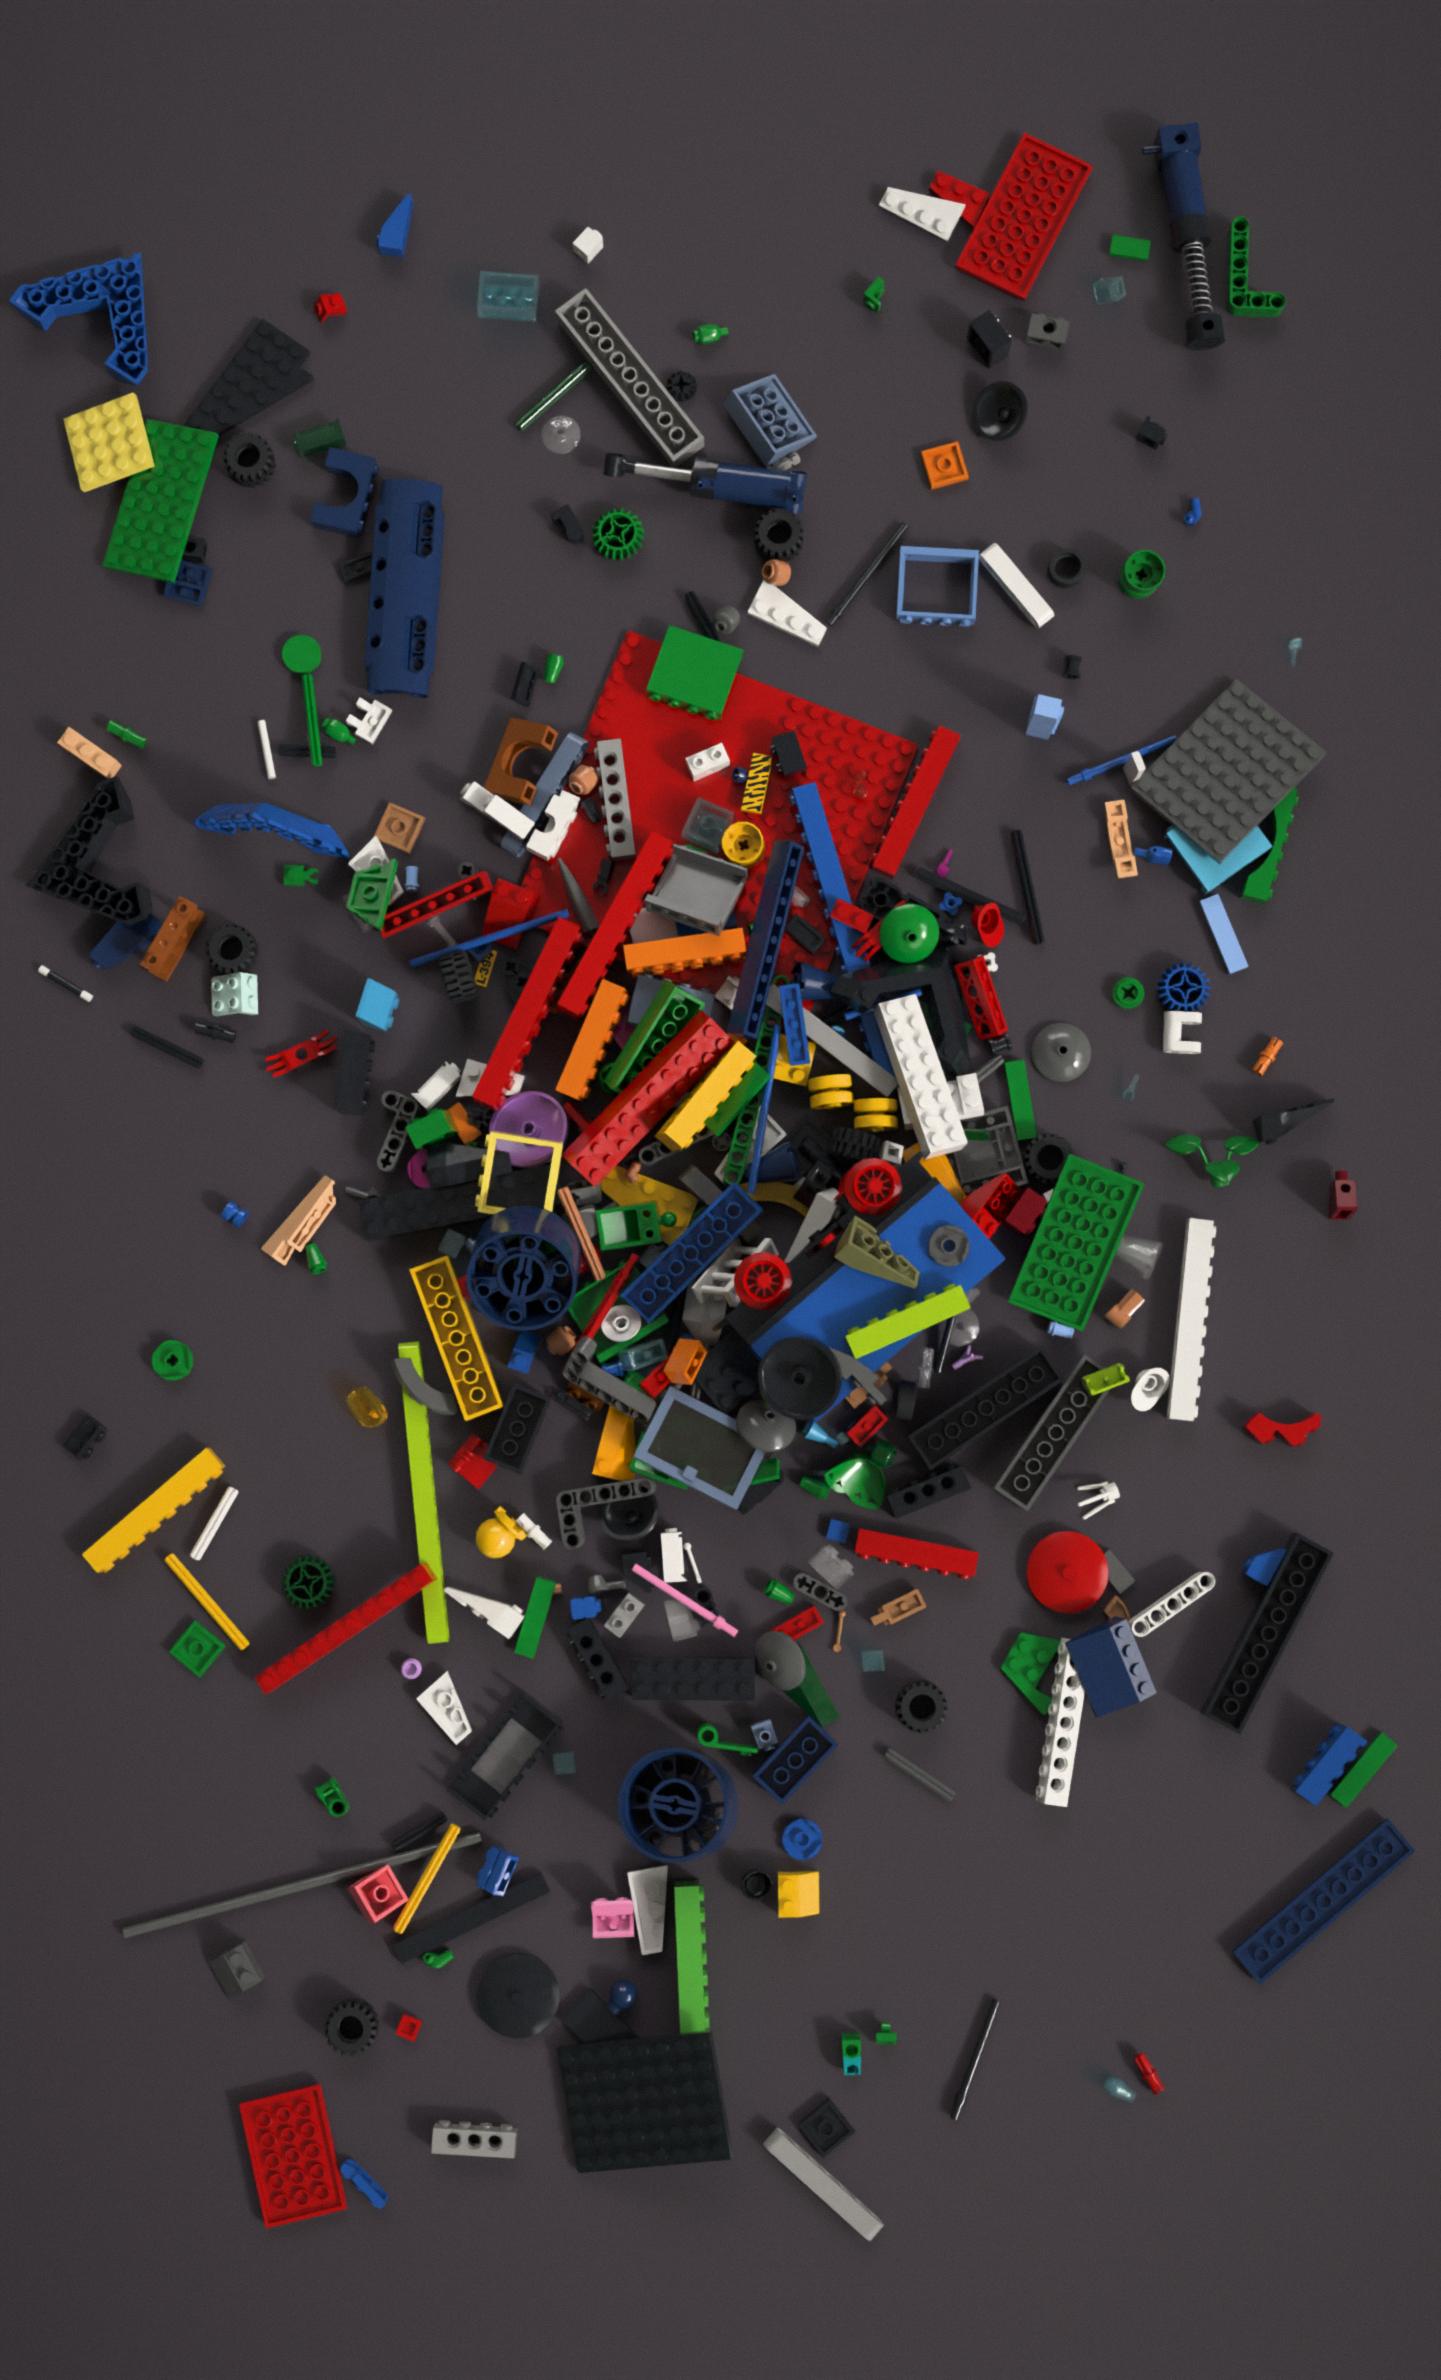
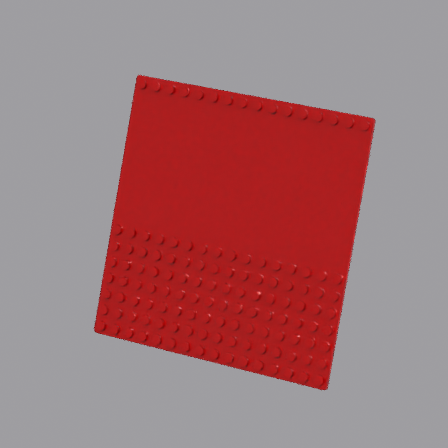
(663, 794)

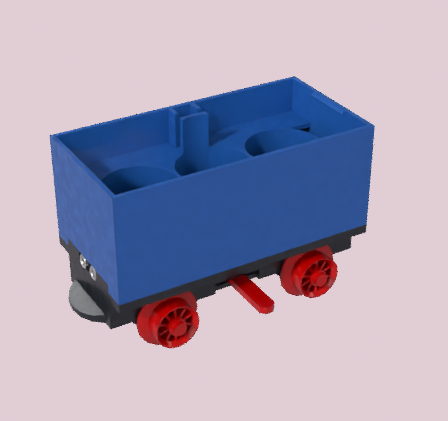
(826, 1298)

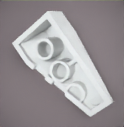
(820, 1216)
(498, 1614)

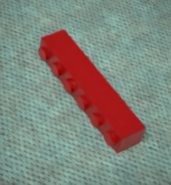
(436, 903)
(916, 1552)

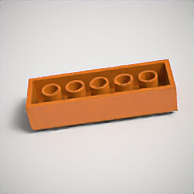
(685, 952)
(593, 1040)

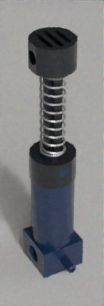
(1177, 157)

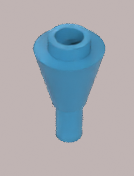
(815, 1432)

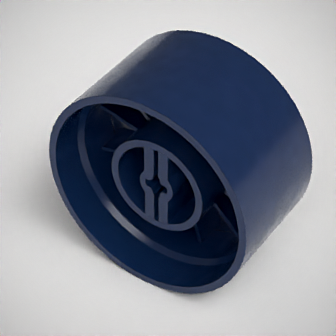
(518, 1303)
(705, 1809)

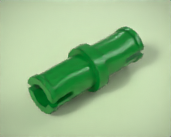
(126, 734)

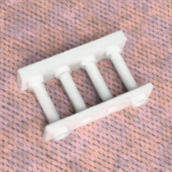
(720, 1267)

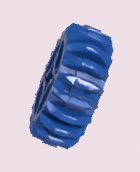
(1183, 980)

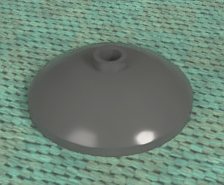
(1051, 1062)
(764, 1432)
(780, 1660)

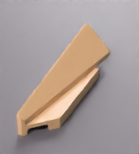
(302, 1222)

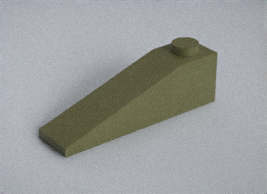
(868, 1253)

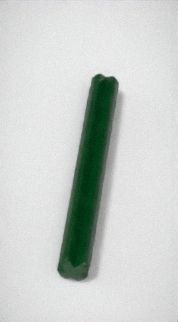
(553, 395)

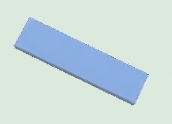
(1223, 934)

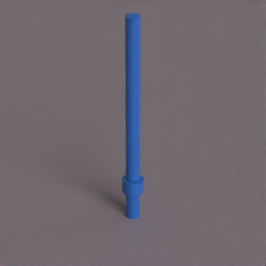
(1086, 774)

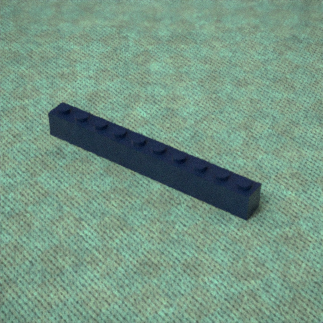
(765, 939)

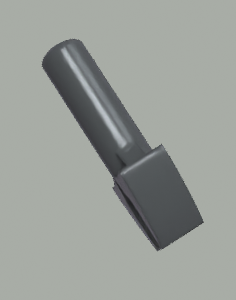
(361, 1194)

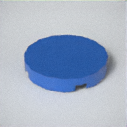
(802, 1839)

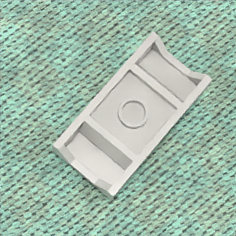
(965, 1096)

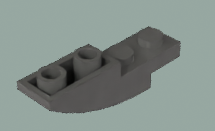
(862, 1376)

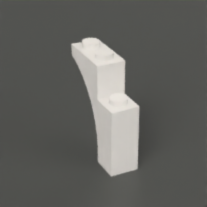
(496, 809)

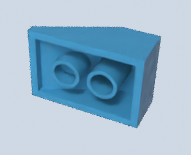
(377, 1006)

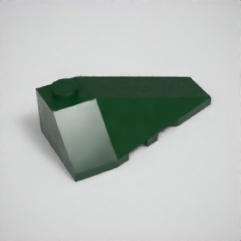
(813, 1696)

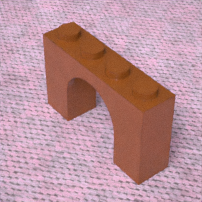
(517, 737)

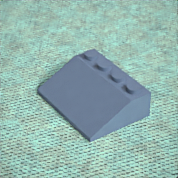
(769, 419)

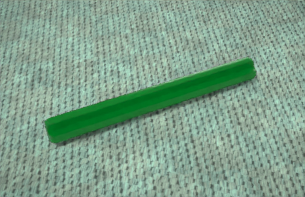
(311, 719)

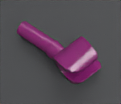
(942, 870)

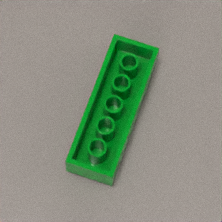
(660, 1024)

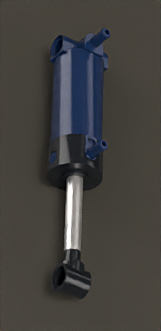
(724, 481)

